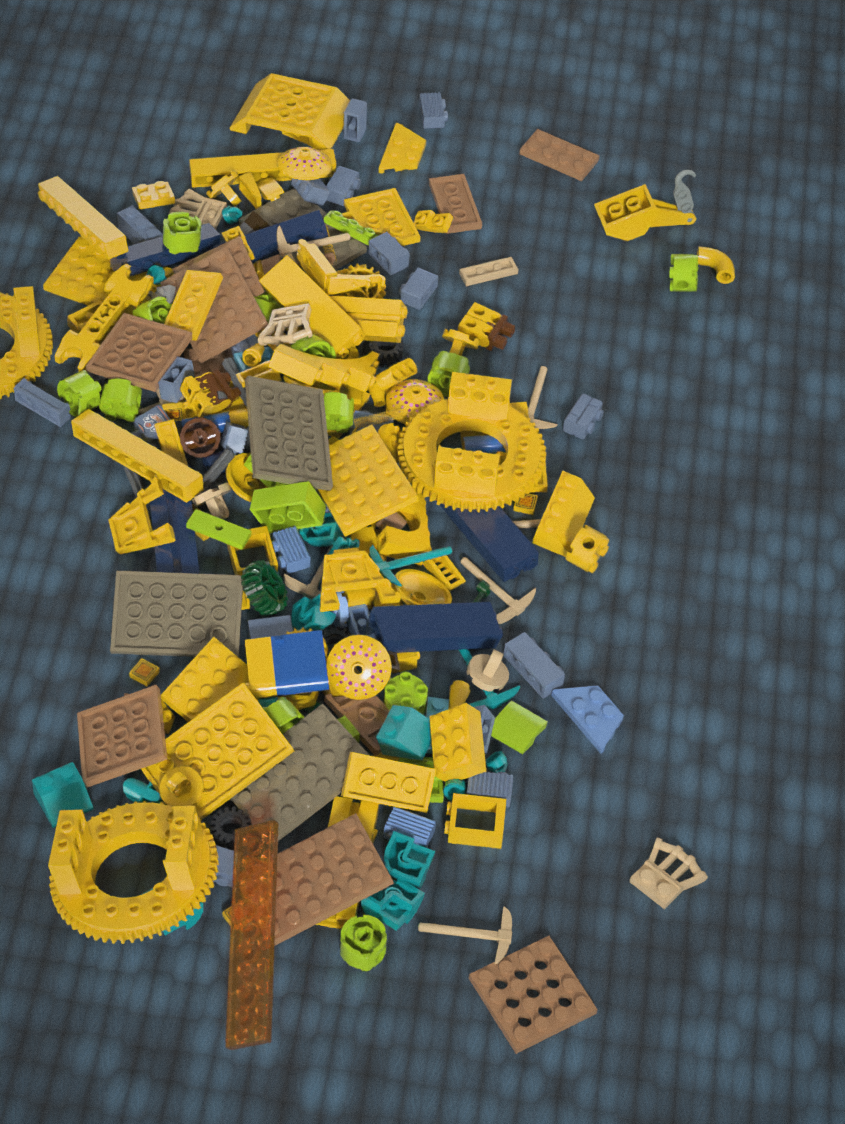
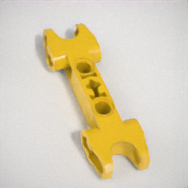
(121, 294)

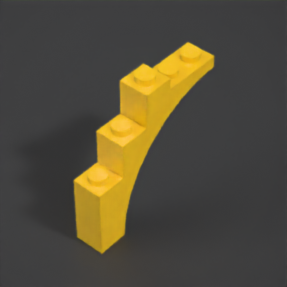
(334, 372)

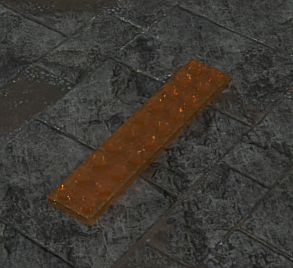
(252, 936)

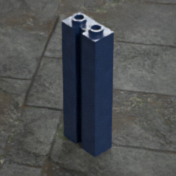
(496, 540)
(181, 554)
(436, 627)

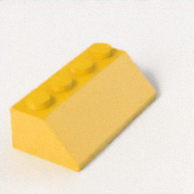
(564, 514)

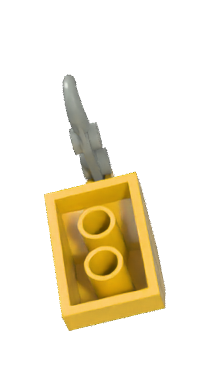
(635, 211)

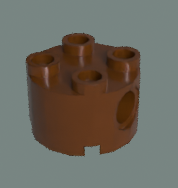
(200, 437)

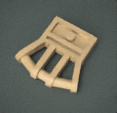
(207, 209)
(286, 318)
(660, 885)

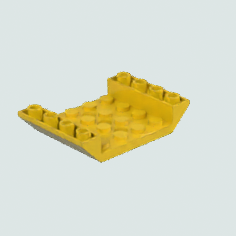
(314, 113)

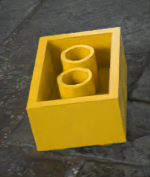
(457, 743)

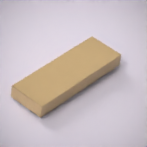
(488, 271)

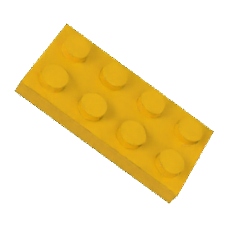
(194, 301)
(388, 782)

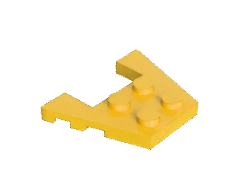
(132, 525)
(352, 572)

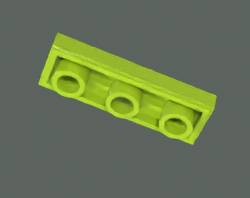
(349, 226)
(219, 529)

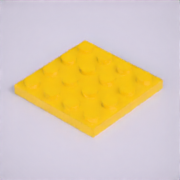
(205, 680)

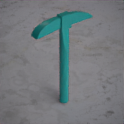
(385, 567)
(492, 699)

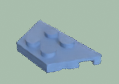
(591, 713)

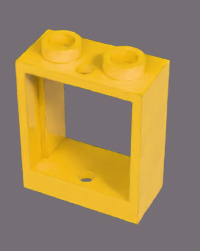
(259, 537)
(476, 837)

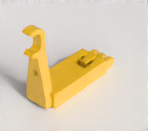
(324, 274)

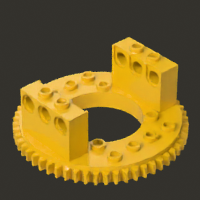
(31, 339)
(472, 477)
(83, 846)

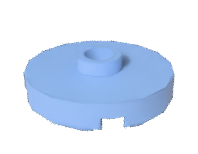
(342, 614)

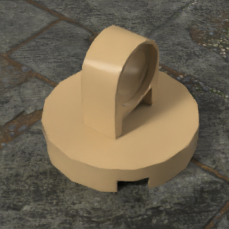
(214, 501)
(488, 671)

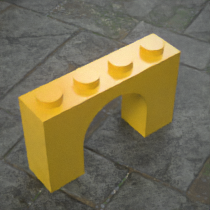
(401, 543)

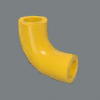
(719, 261)

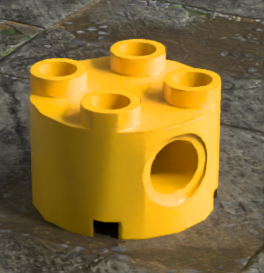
(587, 549)

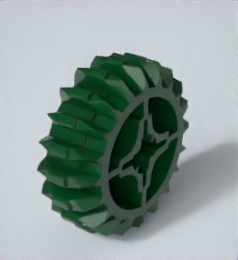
(264, 587)

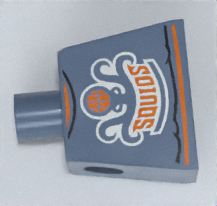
(145, 423)

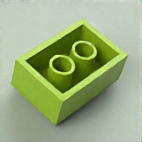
(288, 507)

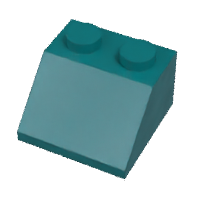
(405, 733)
(61, 791)

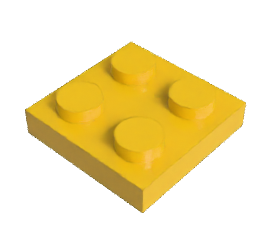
(153, 195)

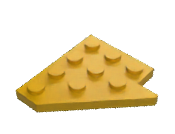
(383, 213)

